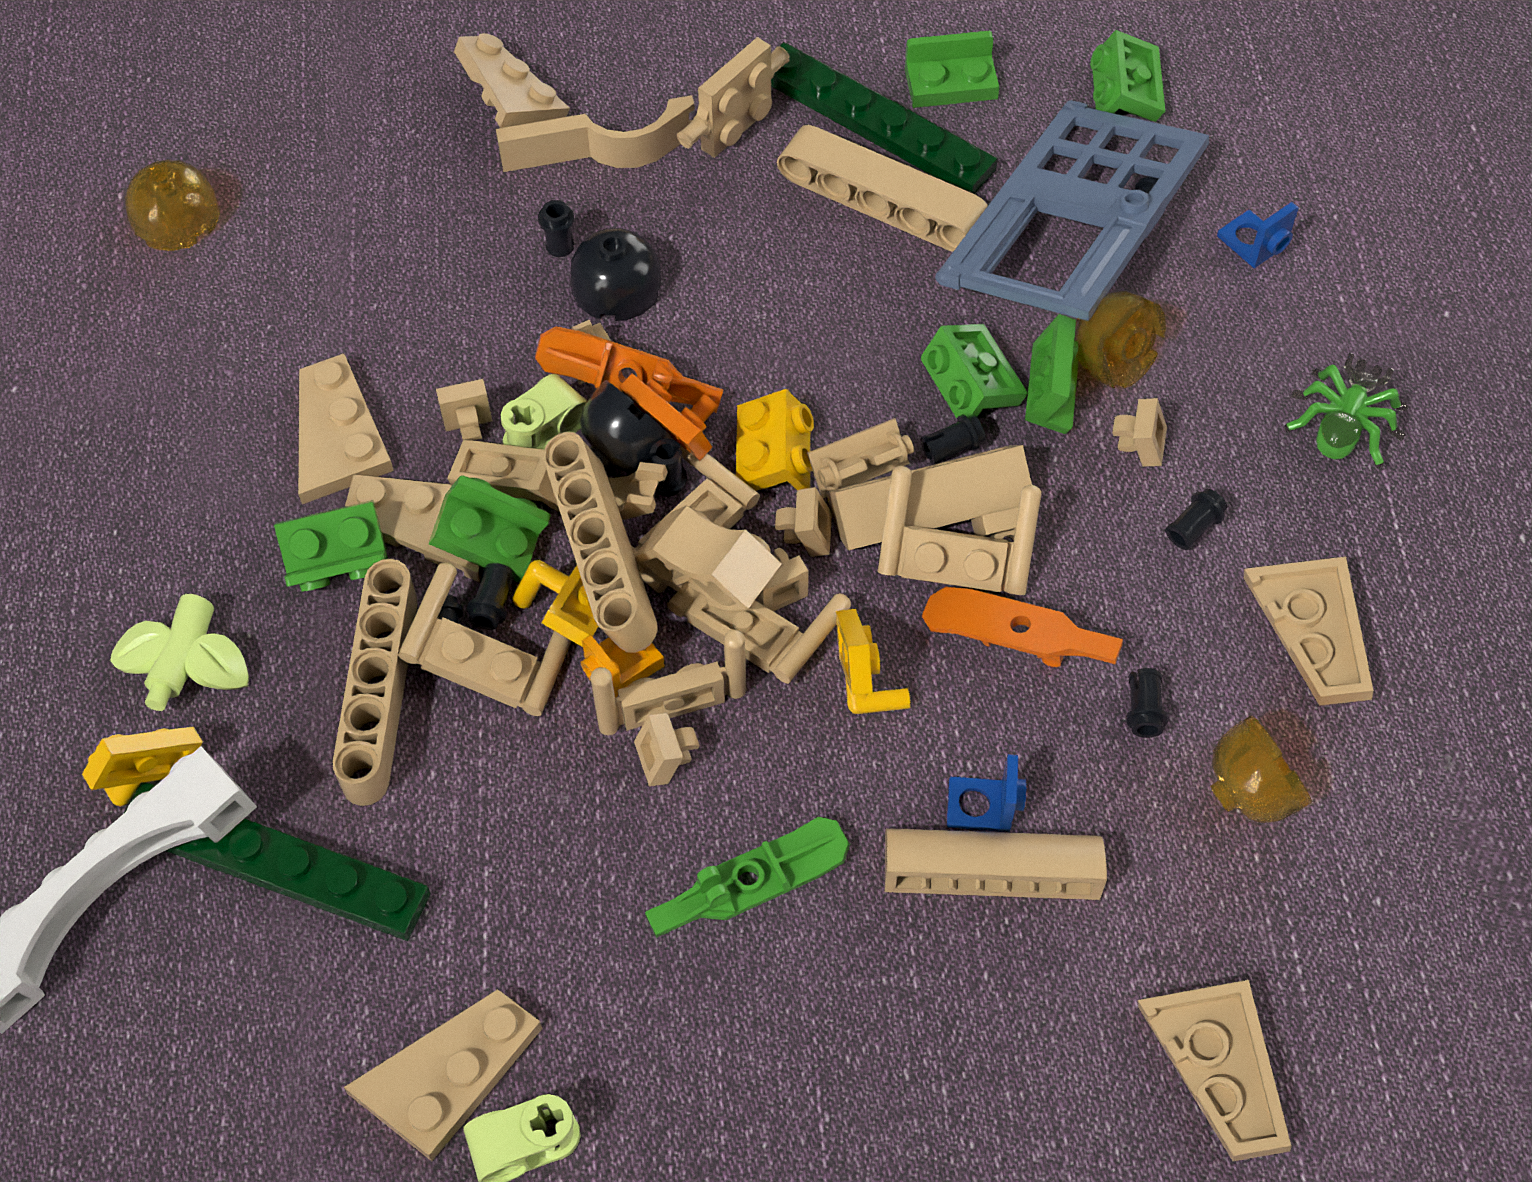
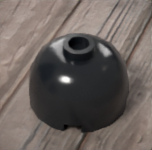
(615, 274)
(619, 429)

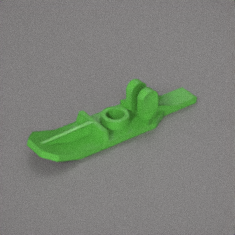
(777, 864)

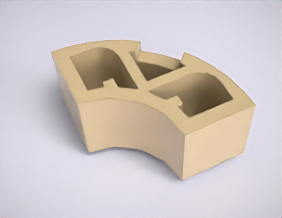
(714, 560)

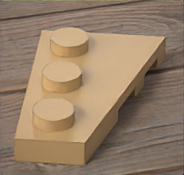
(507, 82)
(335, 431)
(408, 515)
(1318, 625)
(1224, 1063)
(447, 1073)

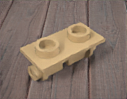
(860, 457)

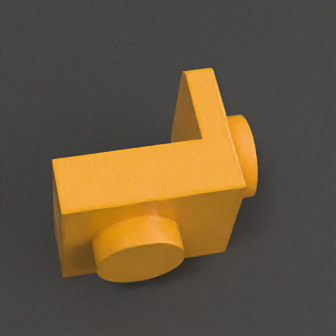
(623, 665)

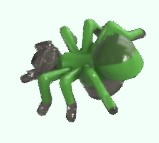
(1349, 411)

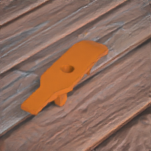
(598, 359)
(993, 617)

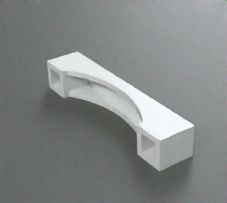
(185, 806)

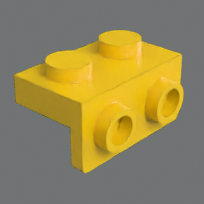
(774, 441)

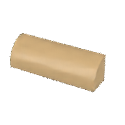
(937, 495)
(994, 864)

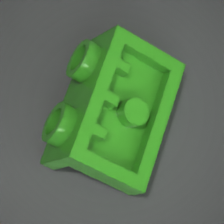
(951, 69)
(1128, 77)
(971, 370)
(1053, 376)
(488, 526)
(330, 545)

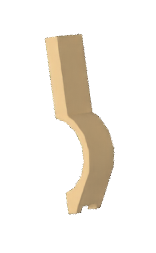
(580, 138)
(524, 475)

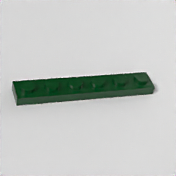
(883, 122)
(311, 875)

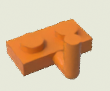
(683, 426)

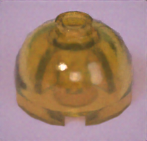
(171, 205)
(1120, 338)
(1255, 775)

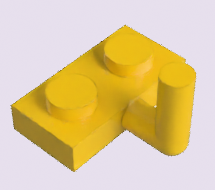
(570, 611)
(860, 661)
(128, 760)

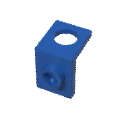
(1271, 237)
(1003, 796)

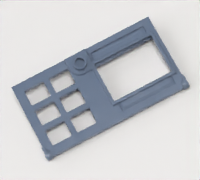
(1122, 213)

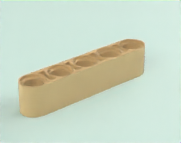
(880, 187)
(600, 543)
(376, 701)

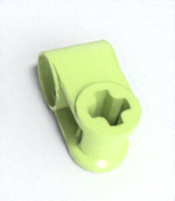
(542, 413)
(514, 1140)

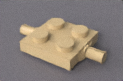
(734, 98)

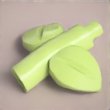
(179, 653)

